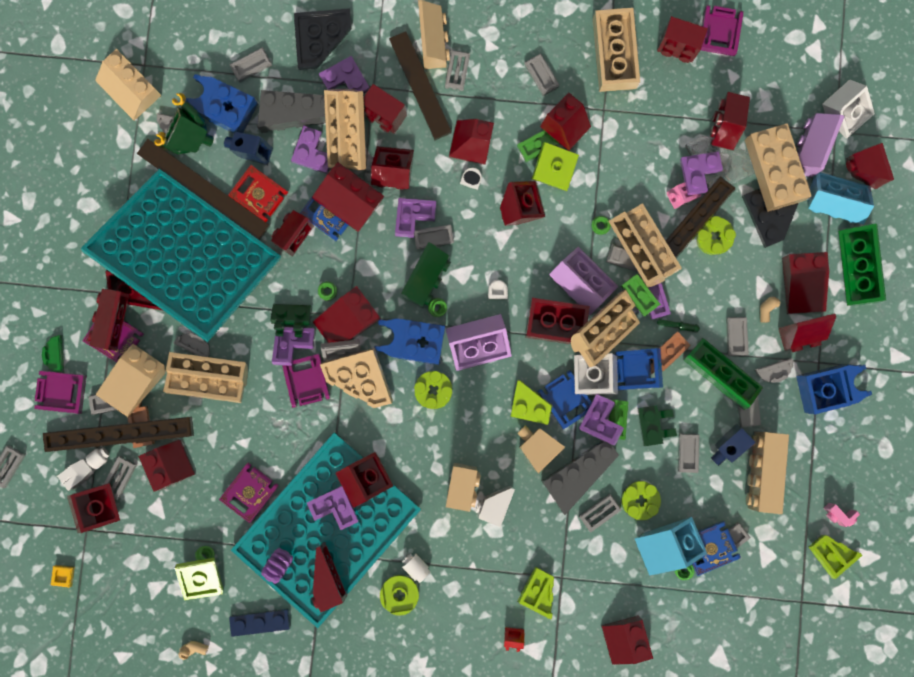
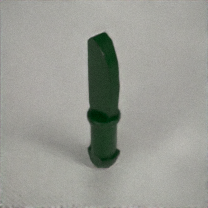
(682, 326)

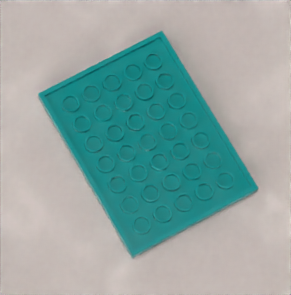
(181, 254)
(292, 528)

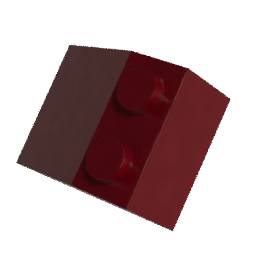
(806, 282)
(347, 317)
(807, 333)
(327, 585)

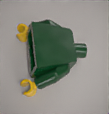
(186, 130)

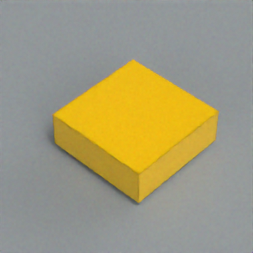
(62, 576)

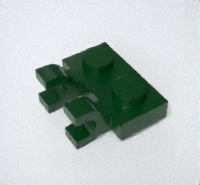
(290, 314)
(650, 425)

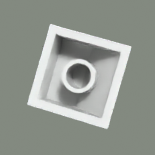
(853, 103)
(598, 379)
(495, 506)

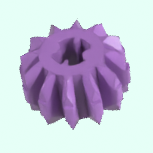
(277, 565)

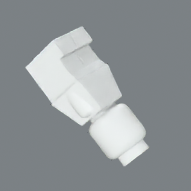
(83, 469)

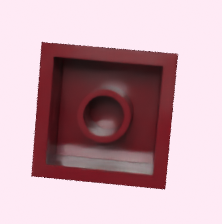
(682, 40)
(383, 109)
(729, 120)

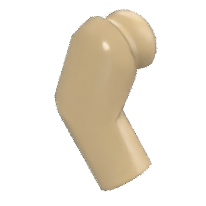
(766, 307)
(192, 647)

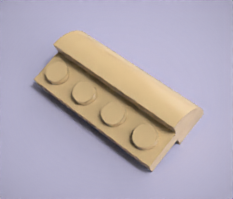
(345, 128)
(645, 245)
(605, 329)
(205, 377)

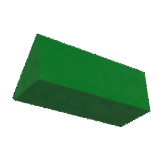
(862, 265)
(723, 374)

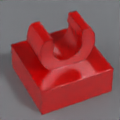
(514, 638)

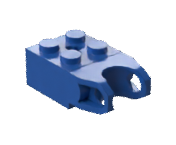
(218, 99)
(406, 338)
(837, 386)

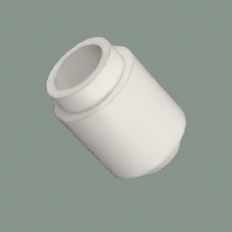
(415, 567)

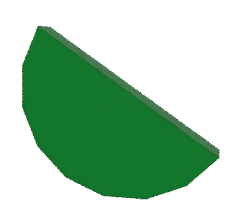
(53, 354)

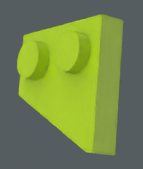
(529, 405)
(833, 555)
(538, 593)

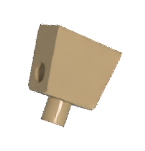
(539, 447)

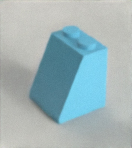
(671, 547)

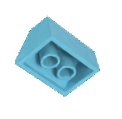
(840, 198)

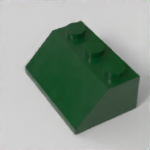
(426, 276)

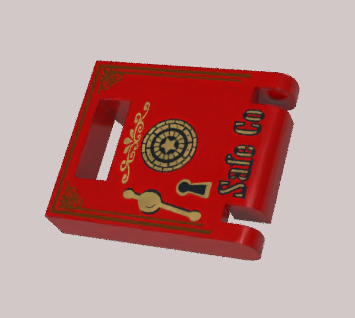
(261, 194)

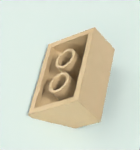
(433, 35)
(126, 85)

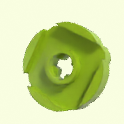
(716, 246)
(435, 379)
(649, 508)
(392, 603)

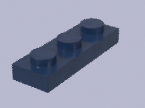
(259, 622)

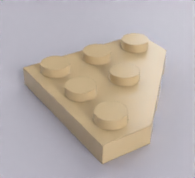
(359, 377)

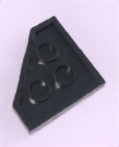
(319, 34)
(770, 225)

